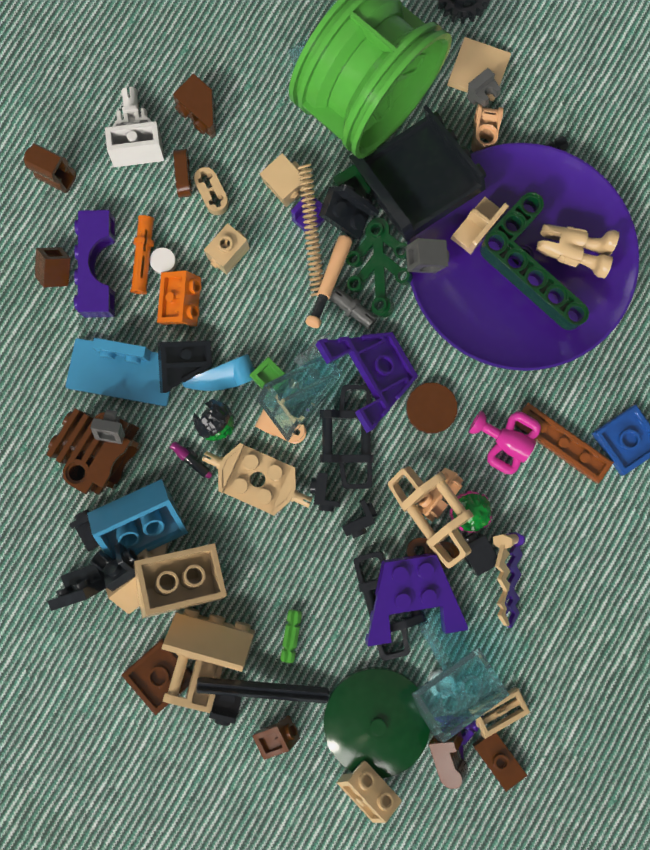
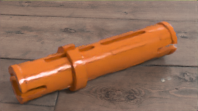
(142, 254)

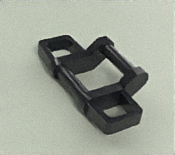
(327, 438)
(401, 624)

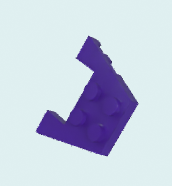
(380, 365)
(409, 586)

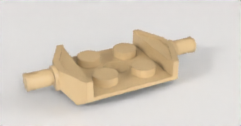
(235, 479)

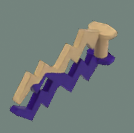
(503, 542)

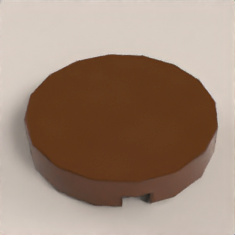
(431, 408)

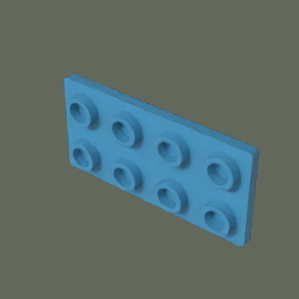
(116, 371)

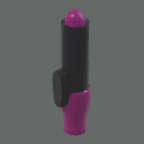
(190, 458)

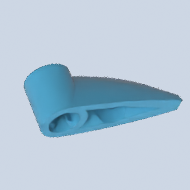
(224, 376)

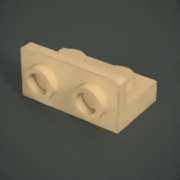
(370, 793)

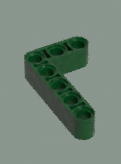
(529, 267)

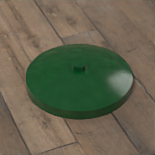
(375, 721)

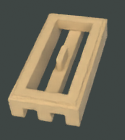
(514, 692)

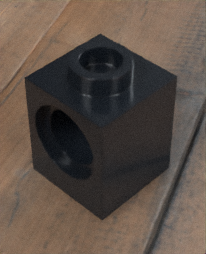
(482, 554)

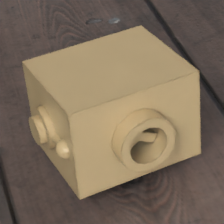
(283, 179)
(227, 249)

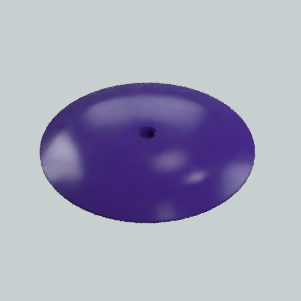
(489, 315)

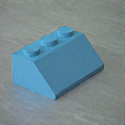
(137, 520)

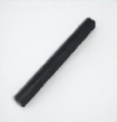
(262, 690)

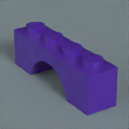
(94, 233)

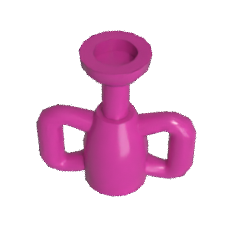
(509, 440)

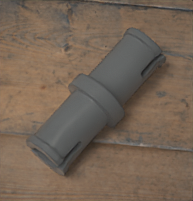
(353, 308)

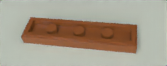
(567, 445)

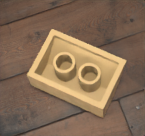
(179, 580)
(209, 639)

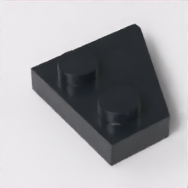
(182, 361)

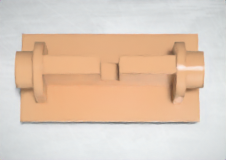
(432, 504)

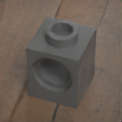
(427, 255)

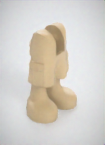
(571, 246)

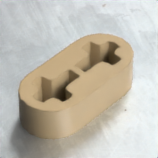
(216, 189)

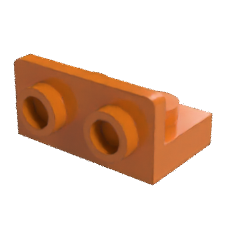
(179, 298)

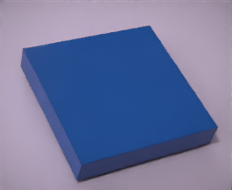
(625, 439)

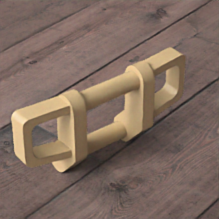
(450, 529)

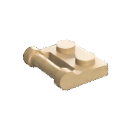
(193, 700)

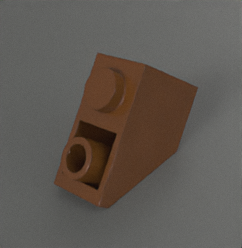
(197, 102)

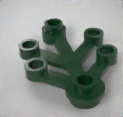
(377, 264)

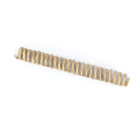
(313, 233)

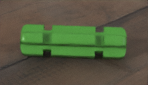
(291, 636)

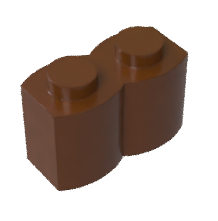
(49, 167)

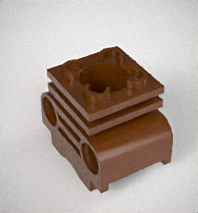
(100, 459)

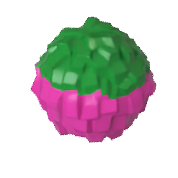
(480, 509)

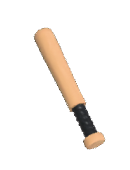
(330, 278)

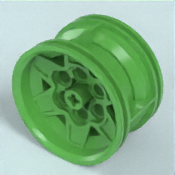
(367, 70)

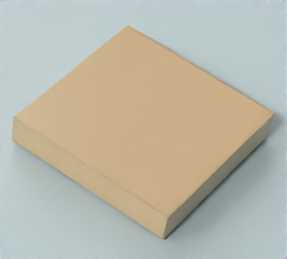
(473, 60)

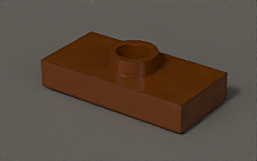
(500, 761)

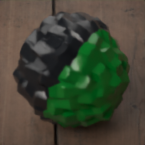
(216, 422)

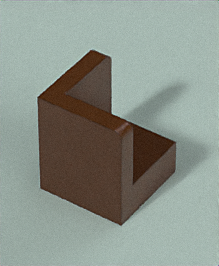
(52, 267)

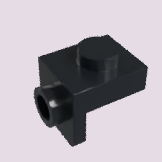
(318, 487)
(358, 527)

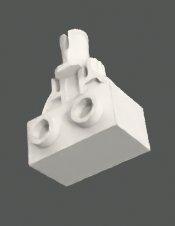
(135, 137)

